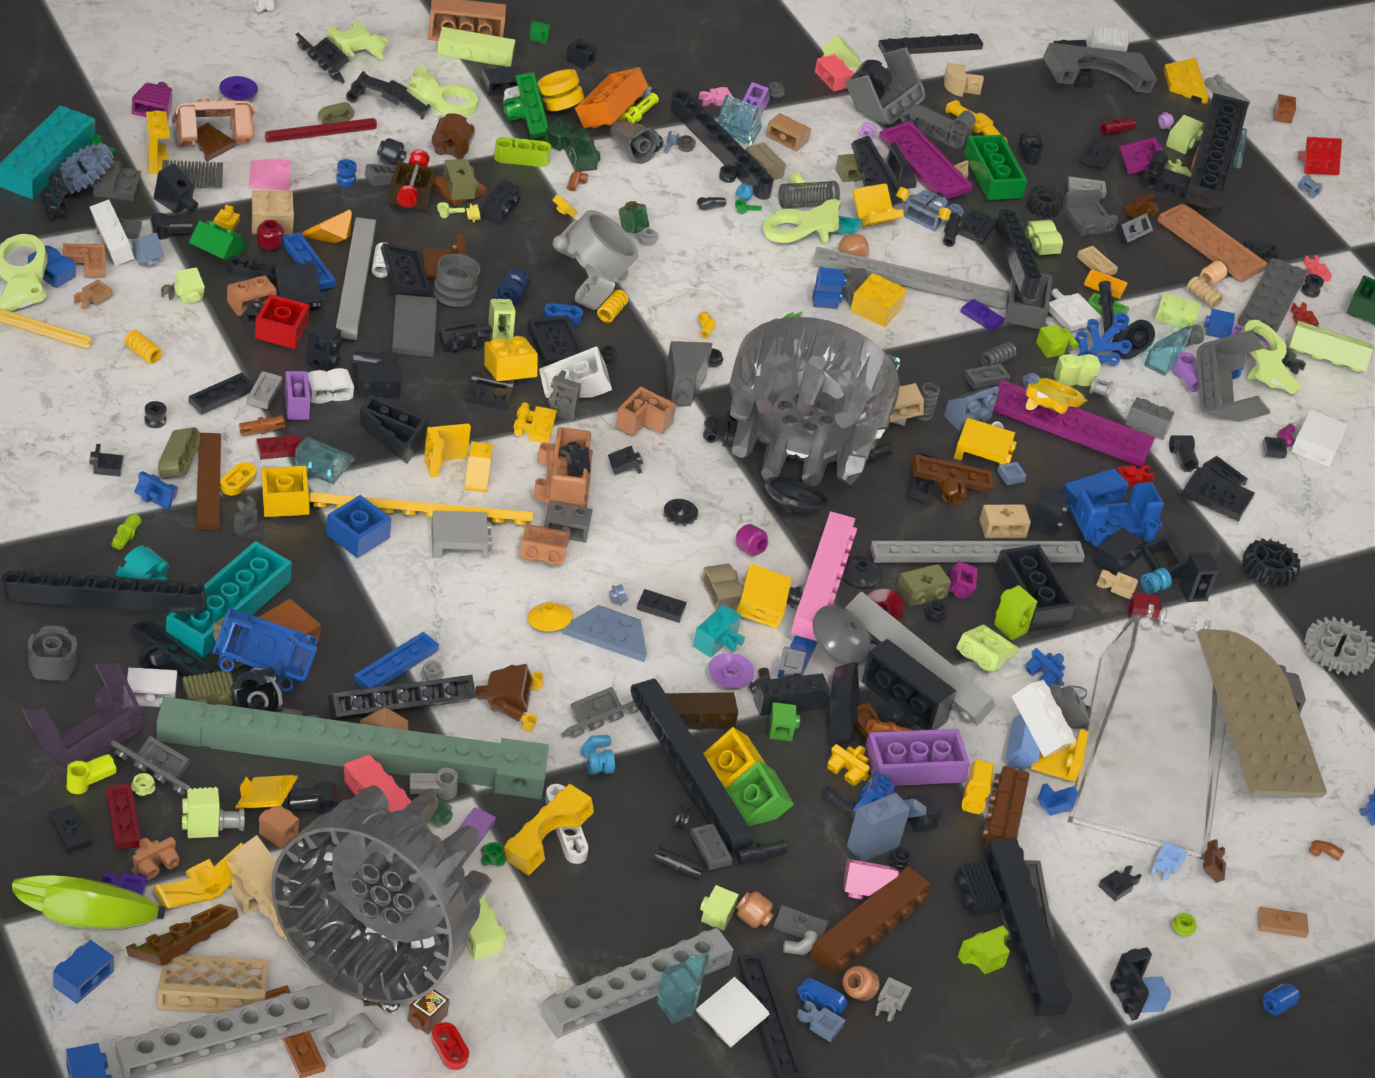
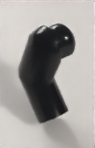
(763, 675)

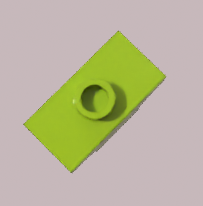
(986, 950)

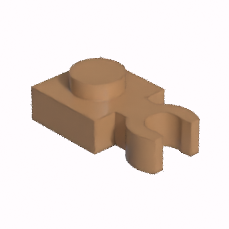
(93, 292)

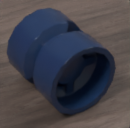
(513, 286)

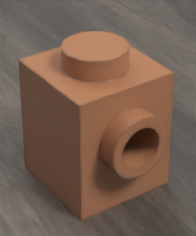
(278, 826)

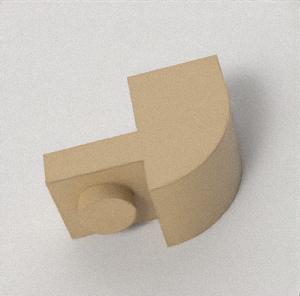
(959, 82)

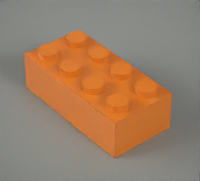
(611, 98)

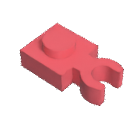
(1314, 267)

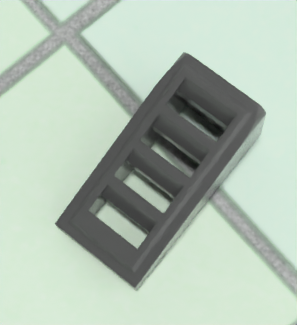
(379, 174)

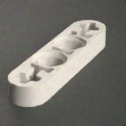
(567, 842)

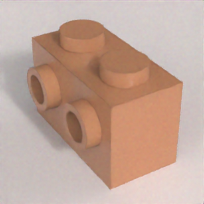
(243, 292)

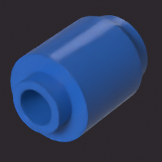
(1280, 999)

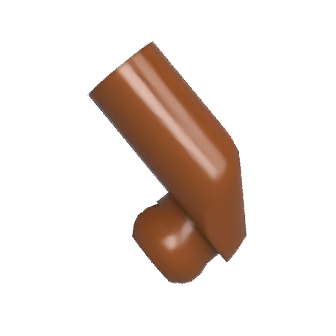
(575, 178)
(1327, 847)

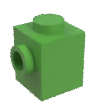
(783, 721)

